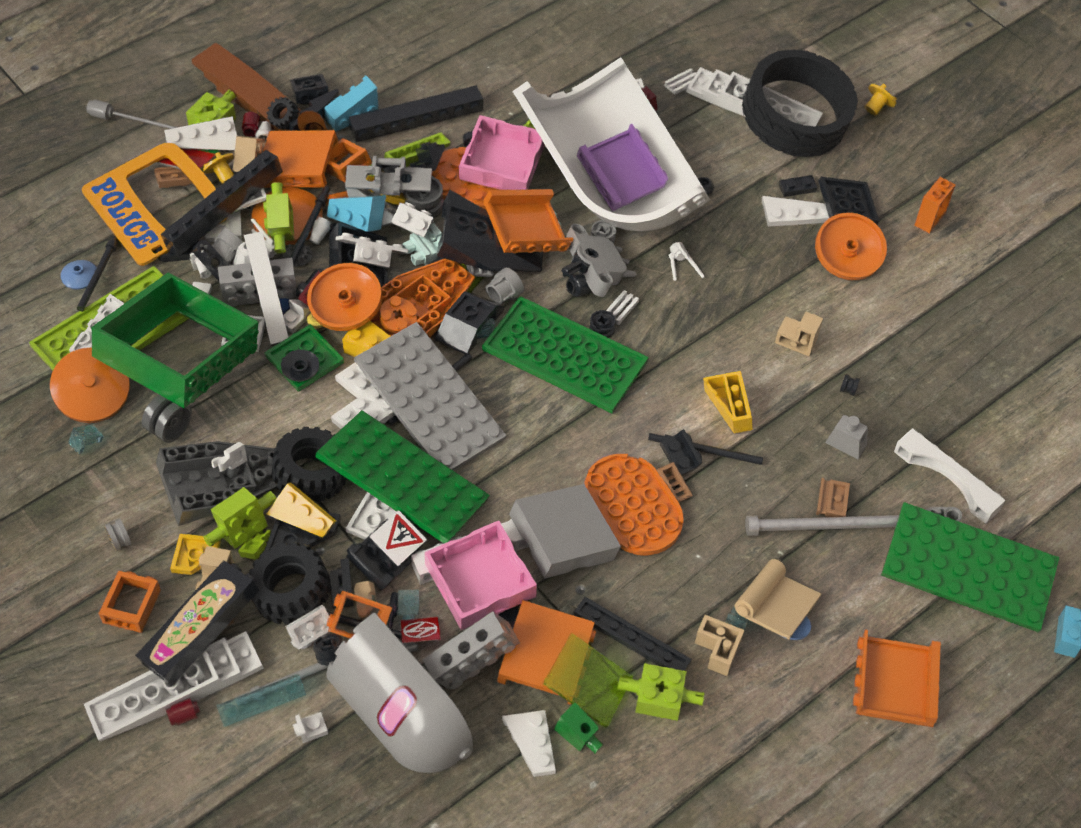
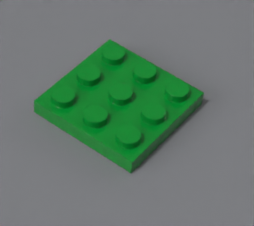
(310, 340)

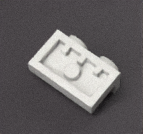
(308, 628)

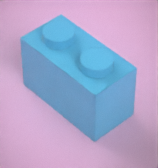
(1069, 632)

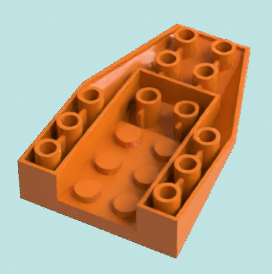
(430, 290)

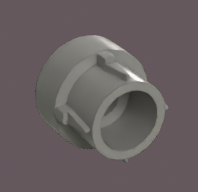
(227, 245)
(504, 286)

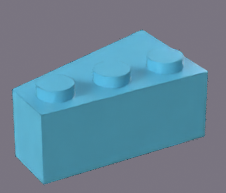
(359, 100)
(358, 211)

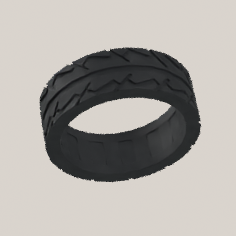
(814, 72)

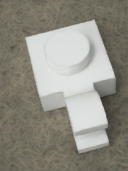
(233, 457)

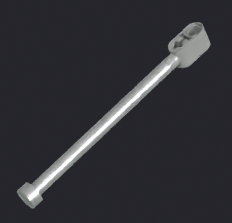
(754, 525)

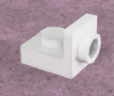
(310, 727)

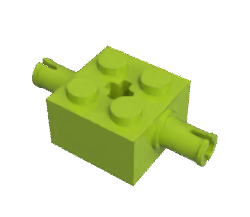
(211, 108)
(279, 217)
(239, 517)
(661, 691)

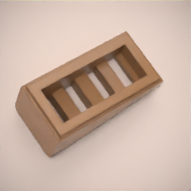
(675, 474)

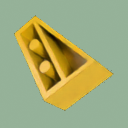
(362, 339)
(730, 399)

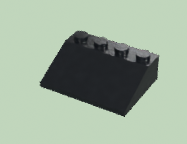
(344, 252)

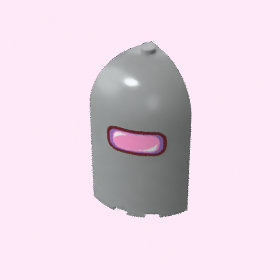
(399, 699)

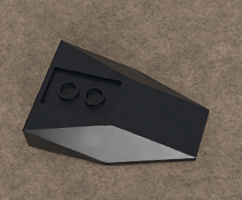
(472, 239)

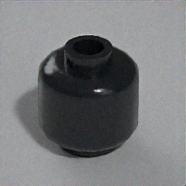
(577, 285)

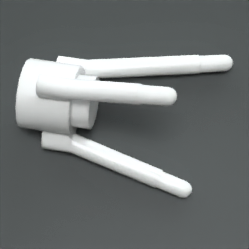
(268, 241)
(680, 253)

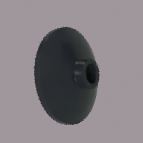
(298, 359)

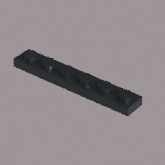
(631, 636)

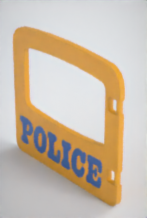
(124, 211)

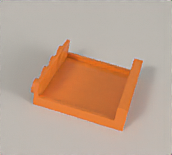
(301, 156)
(525, 221)
(541, 639)
(897, 680)

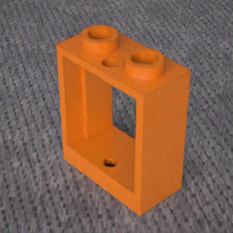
(340, 150)
(934, 204)
(383, 614)
(127, 620)

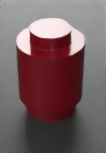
(250, 124)
(183, 712)

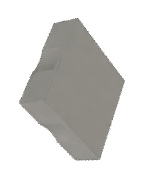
(564, 530)

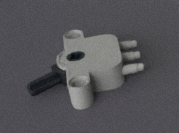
(596, 259)

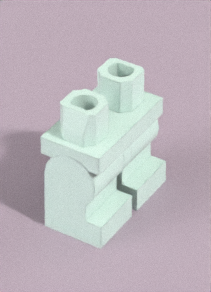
(424, 248)

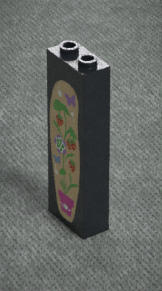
(198, 622)

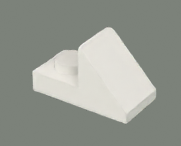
(296, 315)

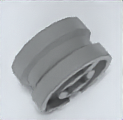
(603, 229)
(118, 534)

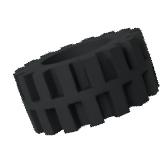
(277, 107)

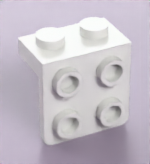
(412, 219)

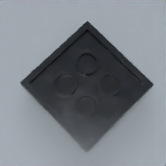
(847, 197)

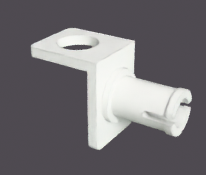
(197, 265)

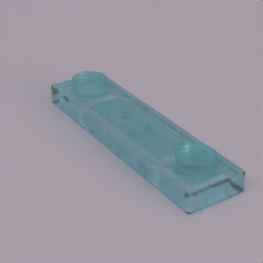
(261, 700)

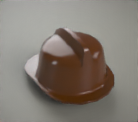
(311, 121)

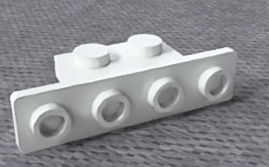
(372, 253)

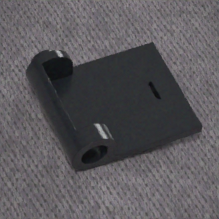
(372, 565)

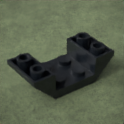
(428, 156)
(465, 320)

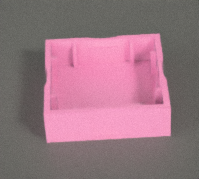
(501, 155)
(480, 574)

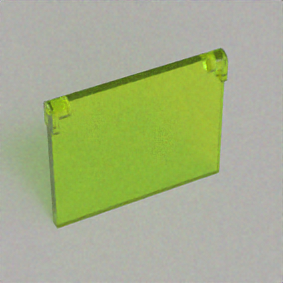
(587, 679)

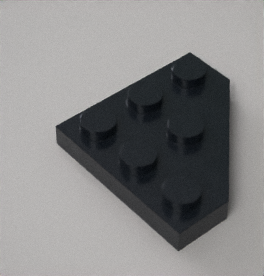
(287, 533)

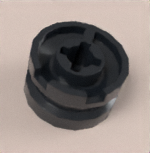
(603, 323)
(326, 648)

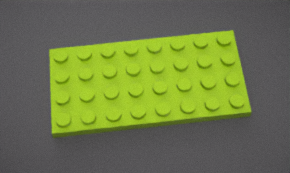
(57, 341)

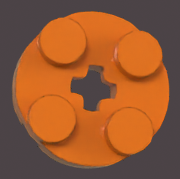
(399, 305)

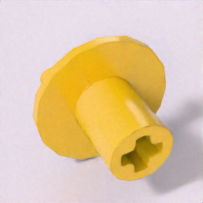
(879, 99)
(220, 167)

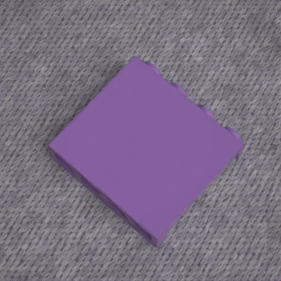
(623, 168)

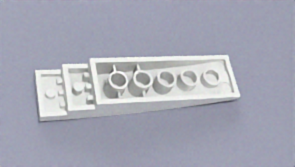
(728, 93)
(149, 696)

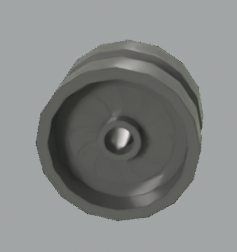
(428, 201)
(166, 419)

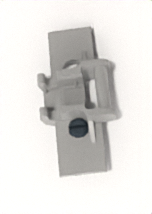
(389, 183)

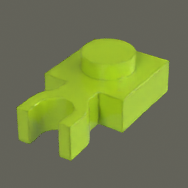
(255, 546)

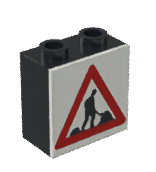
(395, 541)

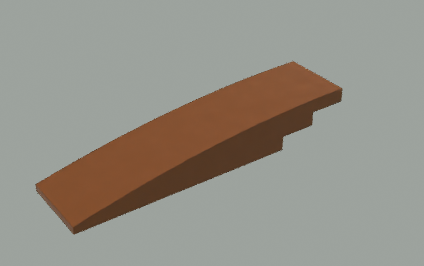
(232, 74)

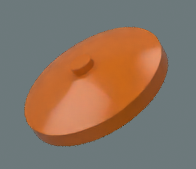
(302, 203)
(850, 246)
(344, 297)
(87, 387)

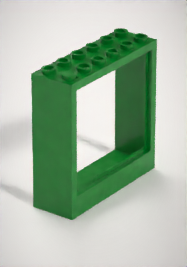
(148, 309)

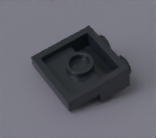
(308, 88)

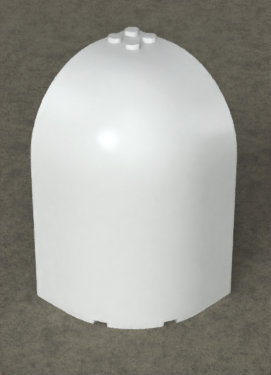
(597, 112)

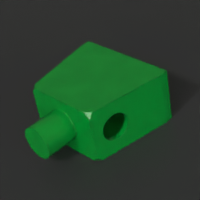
(578, 729)

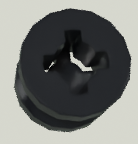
(849, 385)

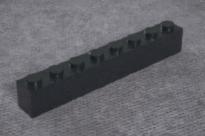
(416, 113)
(221, 203)

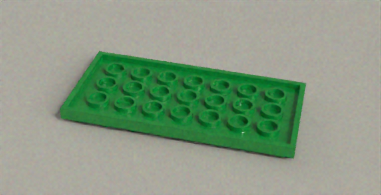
(565, 354)
(403, 476)
(970, 567)

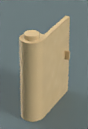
(776, 600)

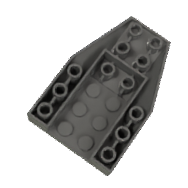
(198, 487)

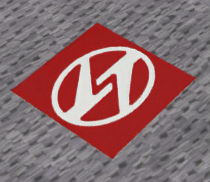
(420, 629)

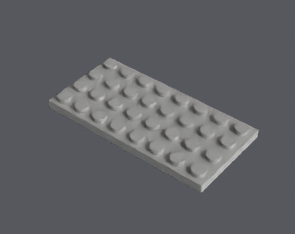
(429, 397)

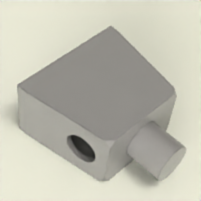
(849, 436)

